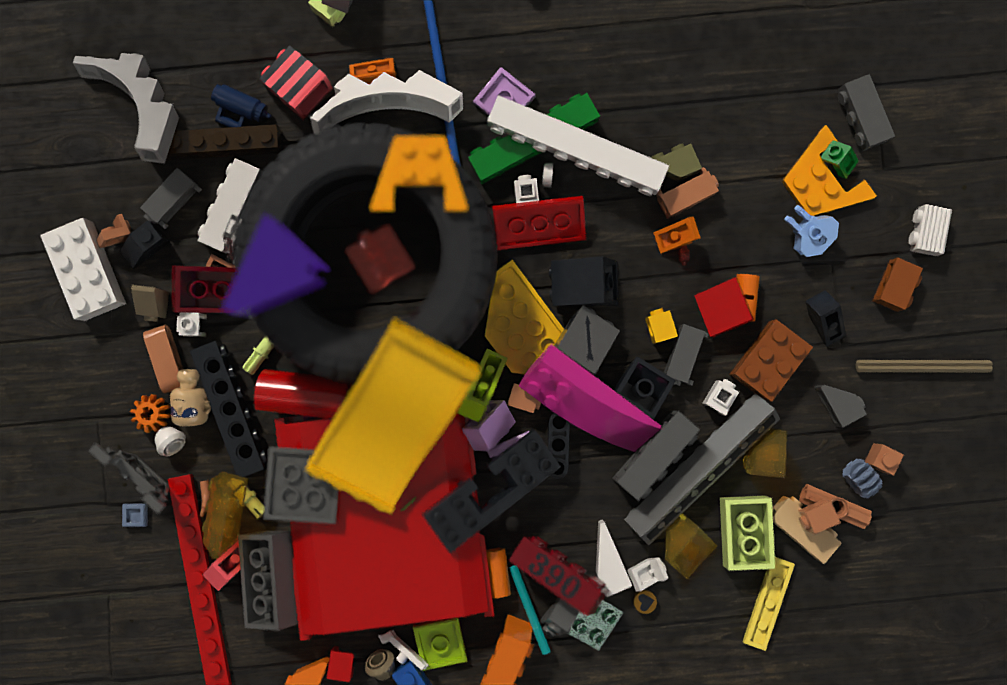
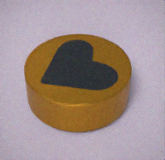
(645, 601)

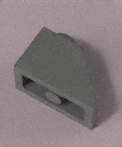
(841, 405)

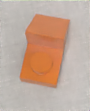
(677, 235)

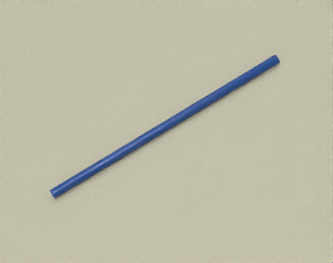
(440, 73)

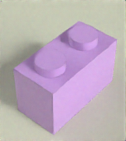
(491, 428)

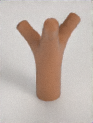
(205, 496)

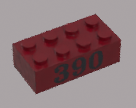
(559, 575)

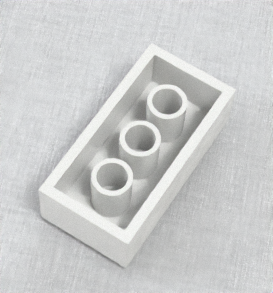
(83, 269)

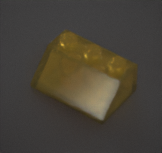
(223, 512)

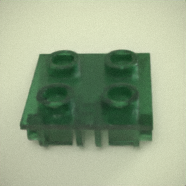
(596, 627)

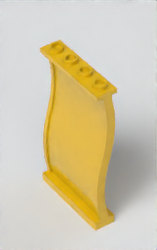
(392, 416)

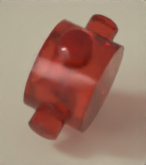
(684, 255)

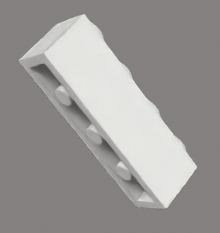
(229, 201)

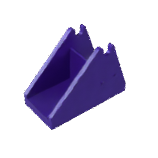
(273, 271)

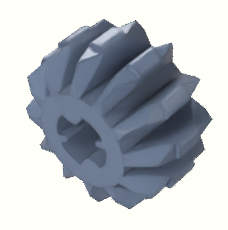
(862, 478)

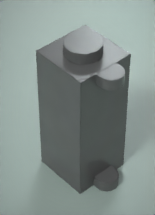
(169, 198)
(684, 354)

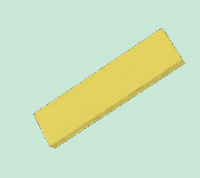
(768, 604)

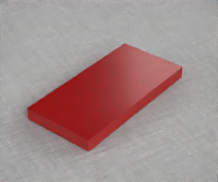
(539, 222)

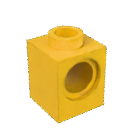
(661, 326)

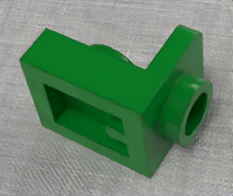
(841, 157)

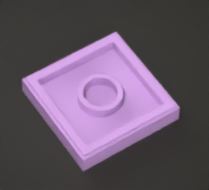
(505, 86)

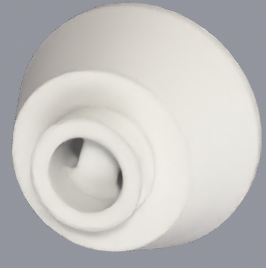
(169, 441)

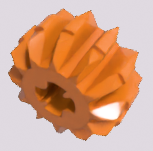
(145, 407)

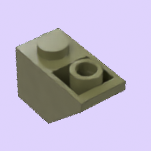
(681, 162)

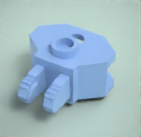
(812, 232)

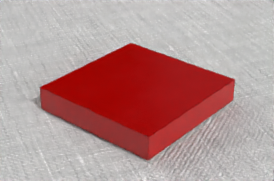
(724, 307)

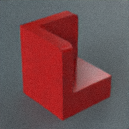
(340, 665)

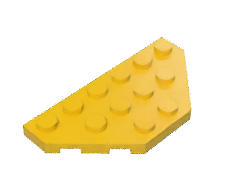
(519, 320)

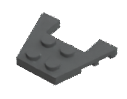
(134, 468)

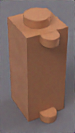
(688, 194)

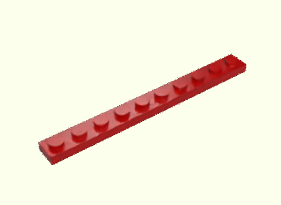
(200, 589)

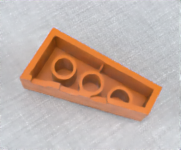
(509, 652)

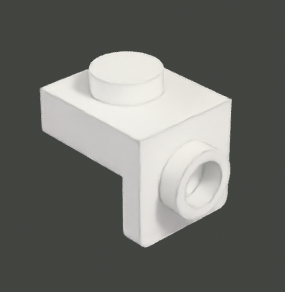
(647, 573)

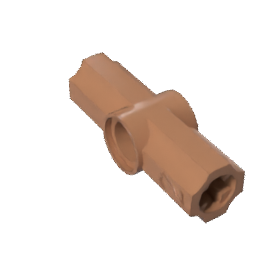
(847, 511)

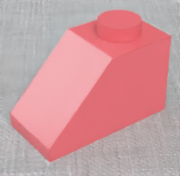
(224, 567)

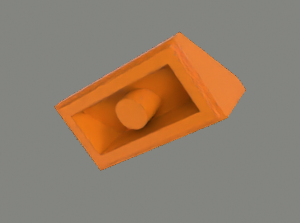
(371, 70)

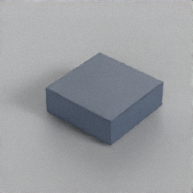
(134, 515)

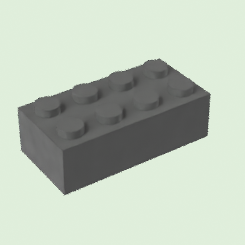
(656, 454)
(267, 579)

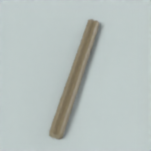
(924, 366)

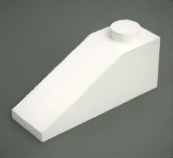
(608, 563)

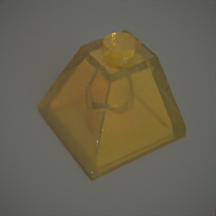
(767, 455)
(686, 546)

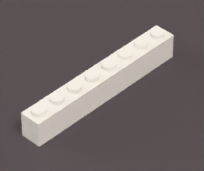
(577, 145)

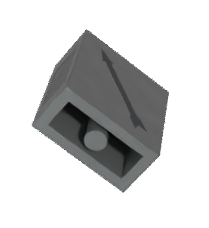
(587, 338)

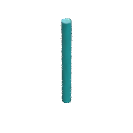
(530, 611)

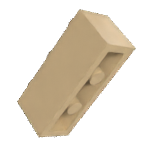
(818, 545)

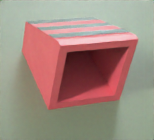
(296, 82)

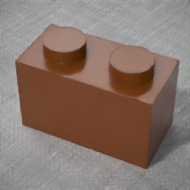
(898, 284)

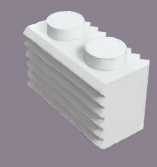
(930, 230)

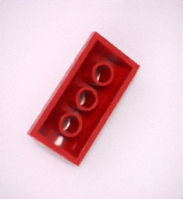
(299, 394)

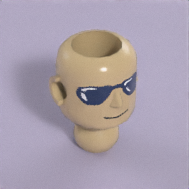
(189, 401)

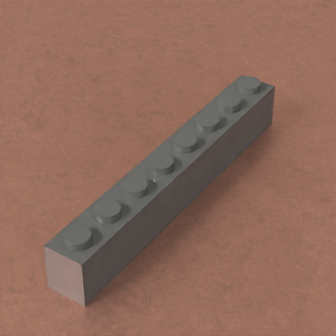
(702, 468)

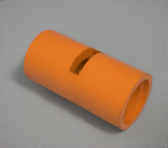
(750, 286)
(498, 572)

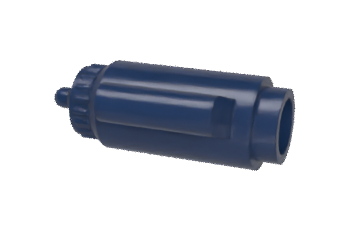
(237, 103)

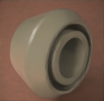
(380, 664)

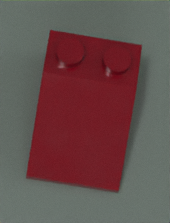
(201, 288)

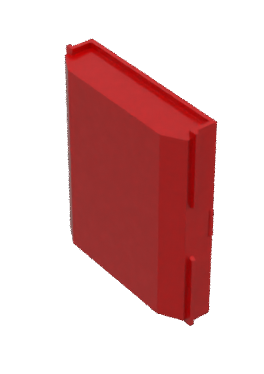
(384, 565)

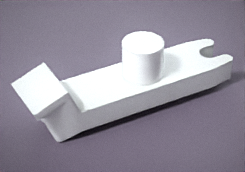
(406, 652)

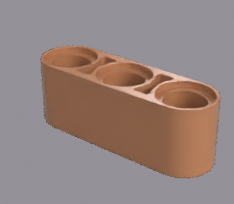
(163, 357)

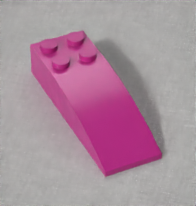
(586, 401)

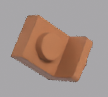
(111, 235)

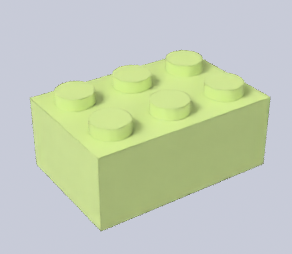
(747, 532)

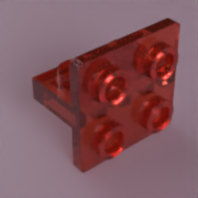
(379, 258)

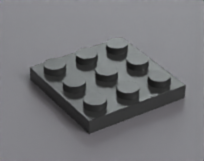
(295, 493)

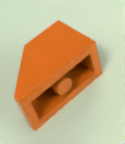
(310, 674)

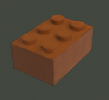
(771, 360)

